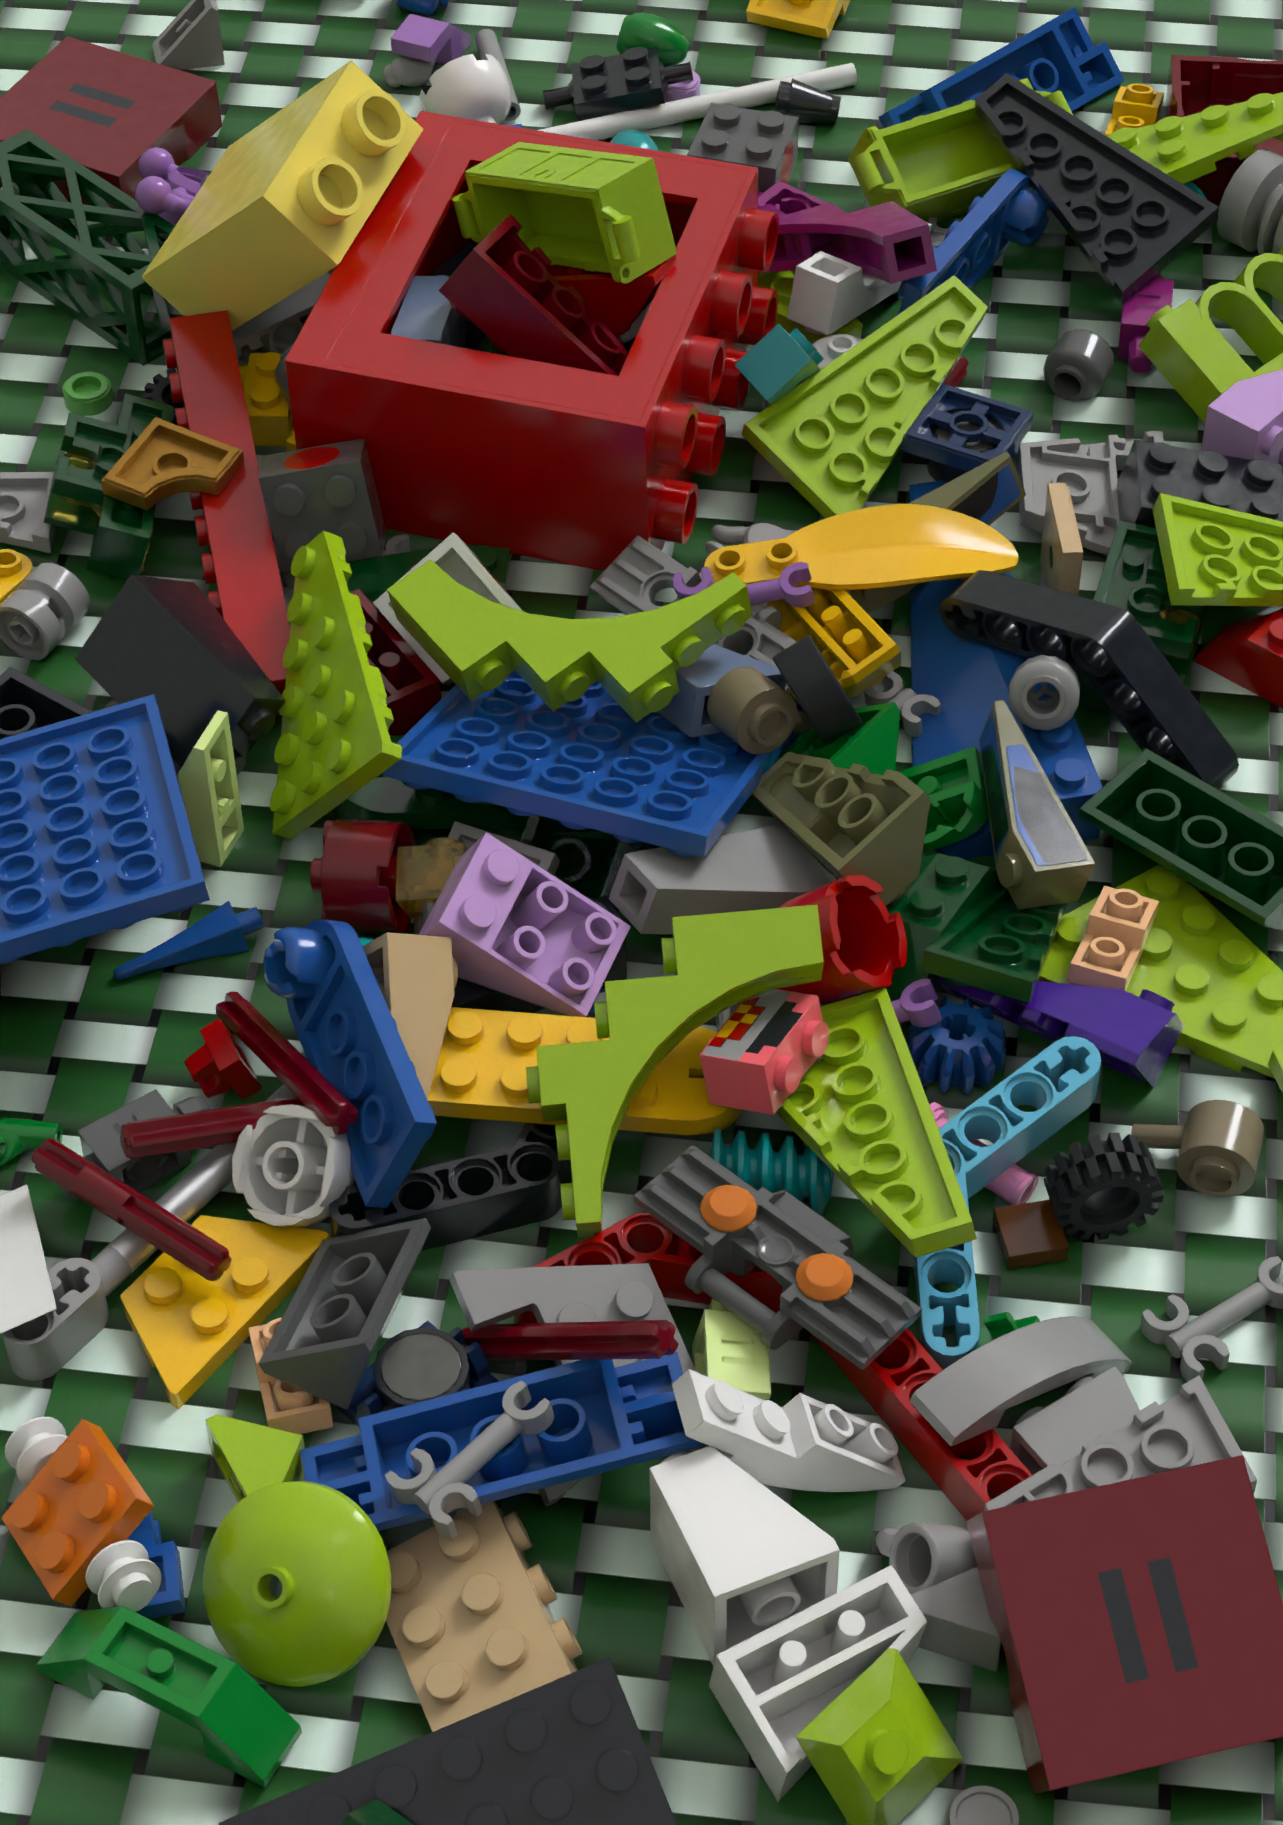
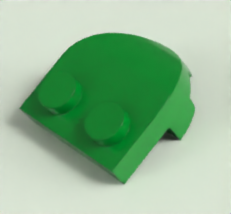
(956, 796)

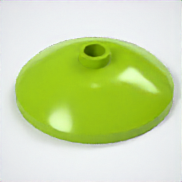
(330, 1577)

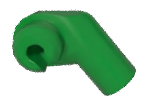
(24, 1135)

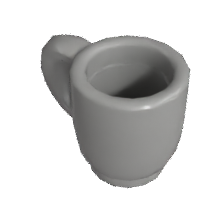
(926, 1553)

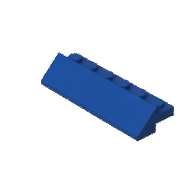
(1051, 57)
(600, 1424)

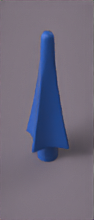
(211, 936)

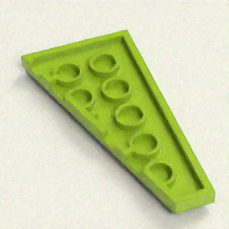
(850, 417)
(1218, 554)
(875, 1128)

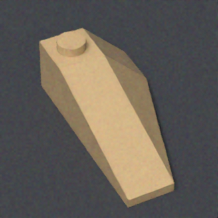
(418, 987)

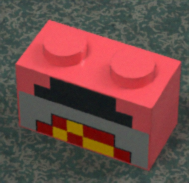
(764, 1051)

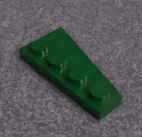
(996, 946)

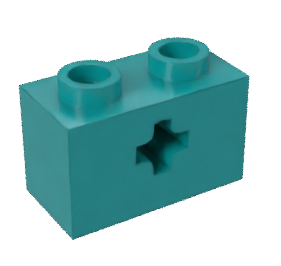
(779, 363)

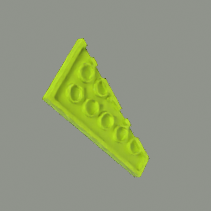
(1193, 143)

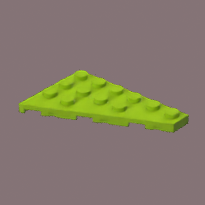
(333, 698)
(1201, 963)

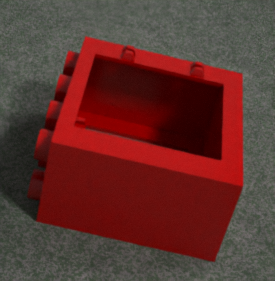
(523, 447)

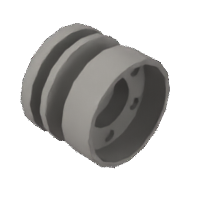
(1253, 204)

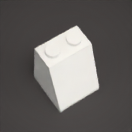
(735, 1548)

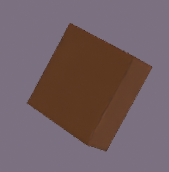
(1029, 1234)

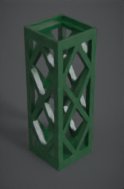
(38, 211)

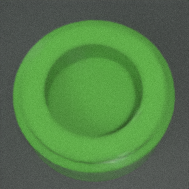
(87, 393)

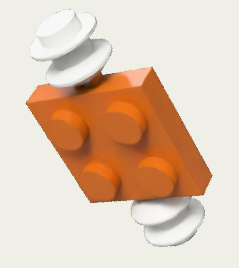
(79, 1515)

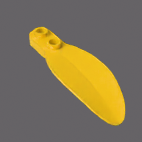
(874, 549)

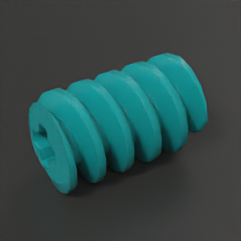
(776, 1171)

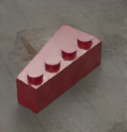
(524, 307)

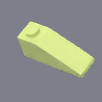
(212, 792)

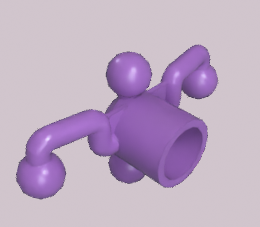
(166, 186)

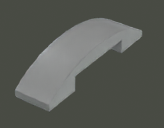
(1011, 1370)

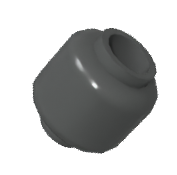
(1078, 365)

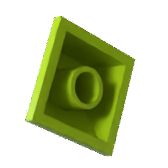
(880, 1745)

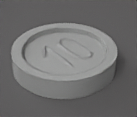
(983, 1807)

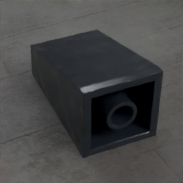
(176, 645)

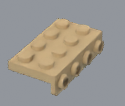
(475, 1617)

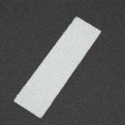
(23, 1268)

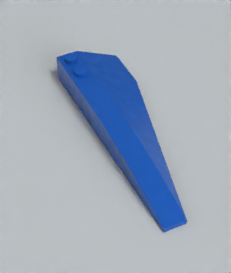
(967, 682)

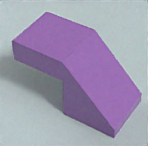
(427, 38)

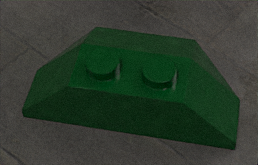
(932, 905)

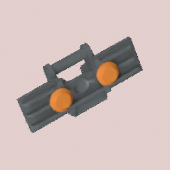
(788, 1241)

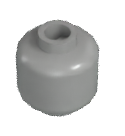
(1029, 705)

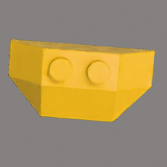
(845, 636)

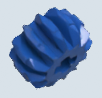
(959, 1048)

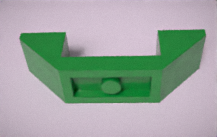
(180, 1677)

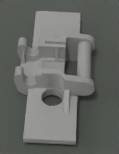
(645, 570)

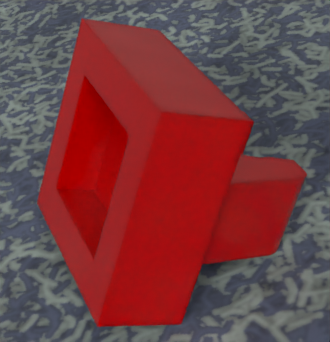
(222, 1064)

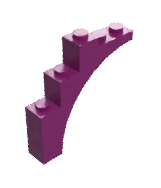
(879, 239)

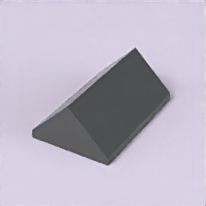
(343, 1310)

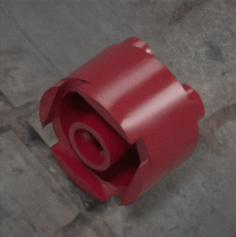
(361, 874)

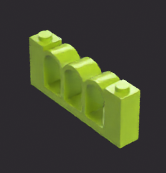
(1195, 353)

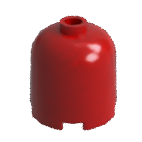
(857, 937)

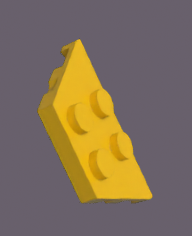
(198, 1323)

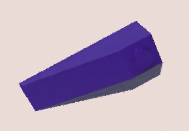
(1128, 1030)

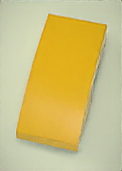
(1135, 107)

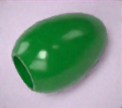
(651, 32)

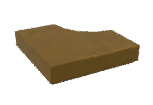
(170, 462)

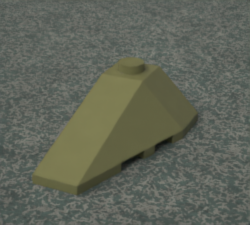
(850, 818)

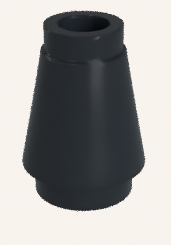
(807, 103)

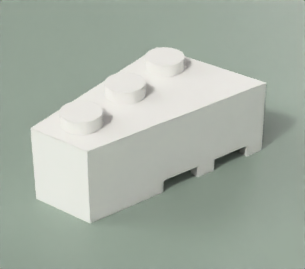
(802, 1664)

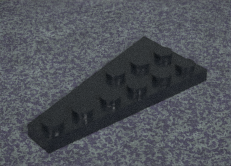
(1106, 198)

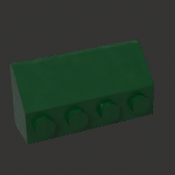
(1195, 834)

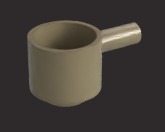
(754, 711)
(1215, 1146)

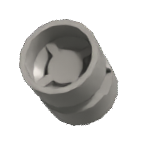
(42, 611)

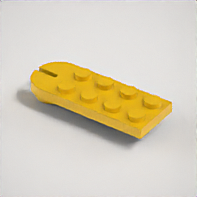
(486, 1077)

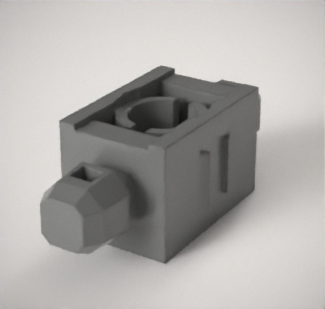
(103, 1148)

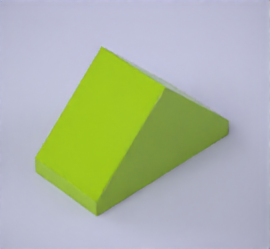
(254, 1454)

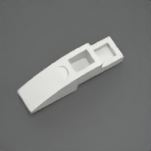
(789, 1446)

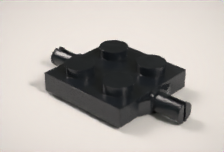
(617, 83)

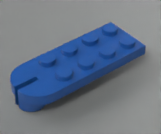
(971, 247)
(355, 1047)

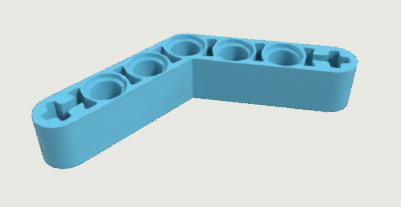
(1058, 1084)

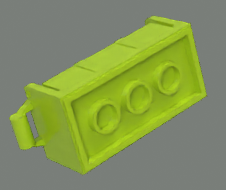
(934, 160)
(574, 205)

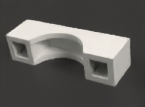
(833, 292)

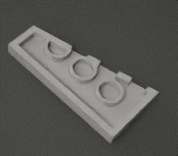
(1158, 1440)

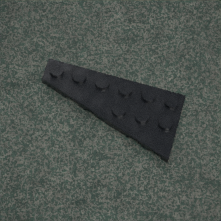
(534, 1760)

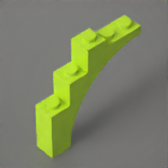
(563, 657)
(716, 965)

